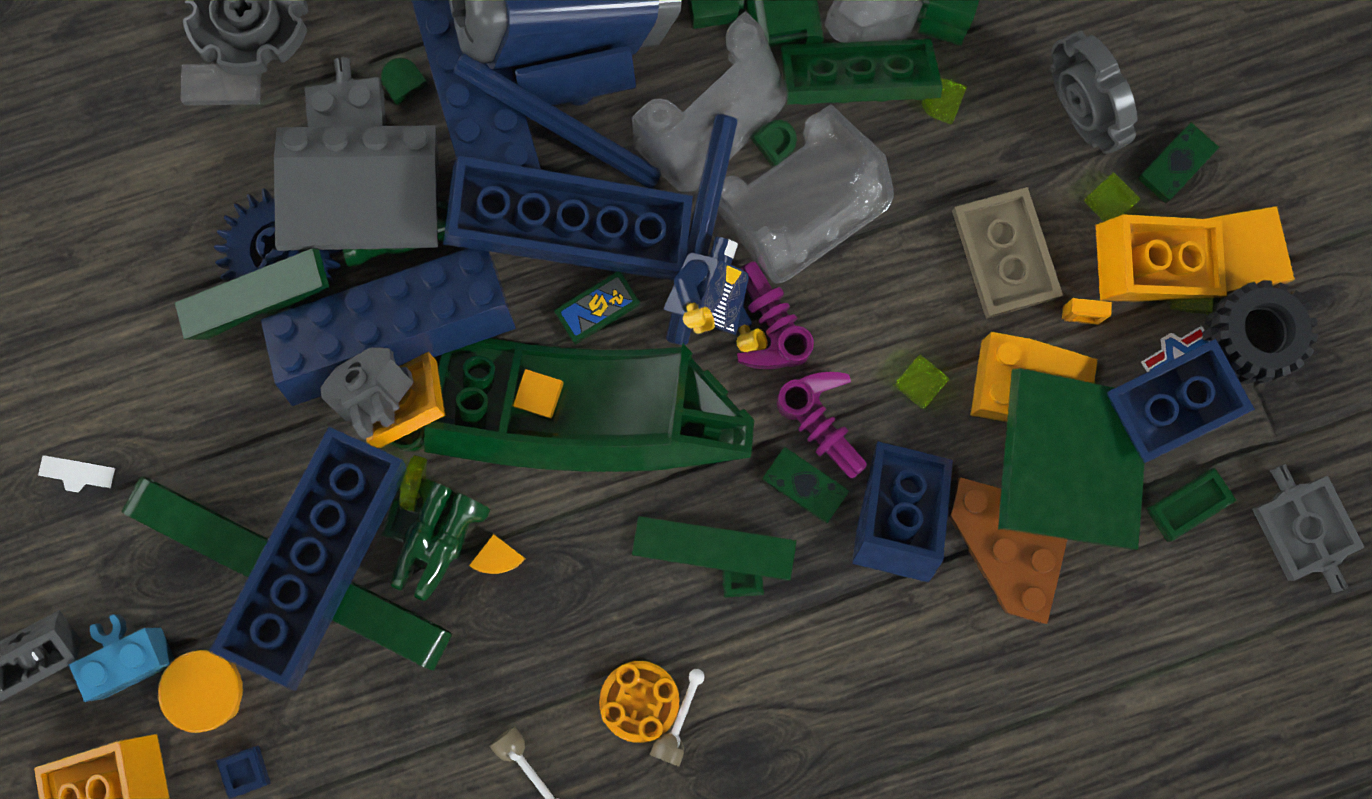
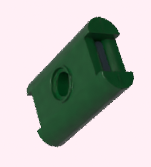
(787, 20)

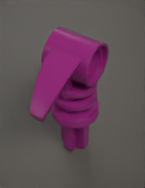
(780, 325)
(815, 422)

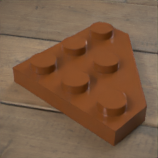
(1016, 564)

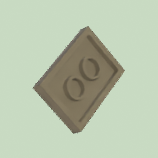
(1007, 252)

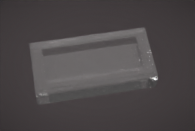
(212, 86)

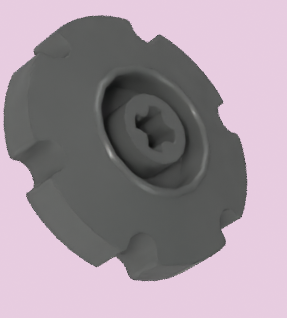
(245, 32)
(1093, 92)

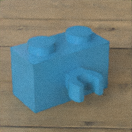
(121, 661)

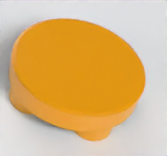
(200, 691)
(639, 701)

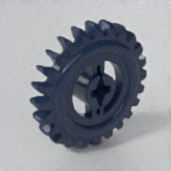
(243, 235)

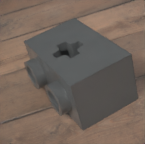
(36, 653)

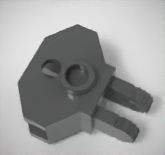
(367, 391)

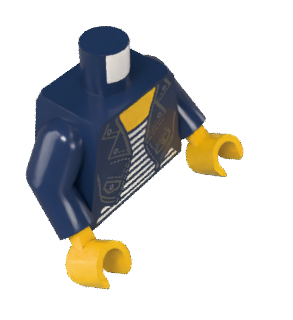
(712, 295)

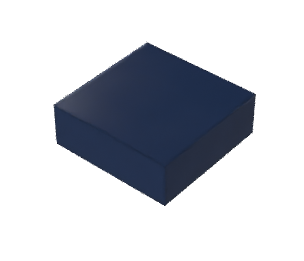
(243, 772)

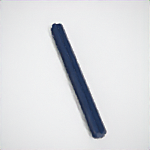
(556, 121)
(706, 205)

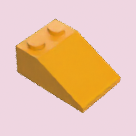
(1160, 258)
(1004, 353)
(113, 771)

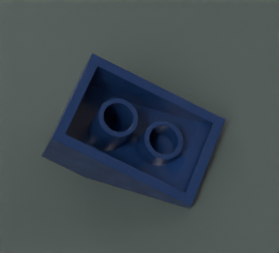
(1180, 401)
(904, 513)

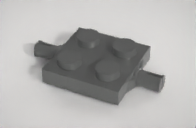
(346, 100)
(1308, 528)

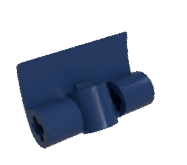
(580, 77)

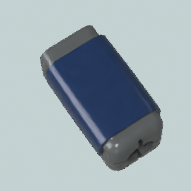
(554, 30)

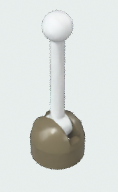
(669, 745)
(510, 748)

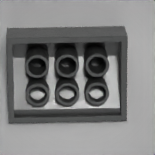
(356, 187)

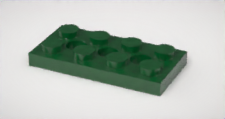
(878, 82)

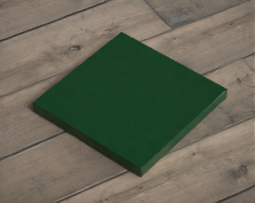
(1069, 464)

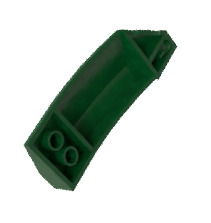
(610, 417)

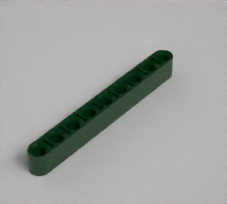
(240, 550)

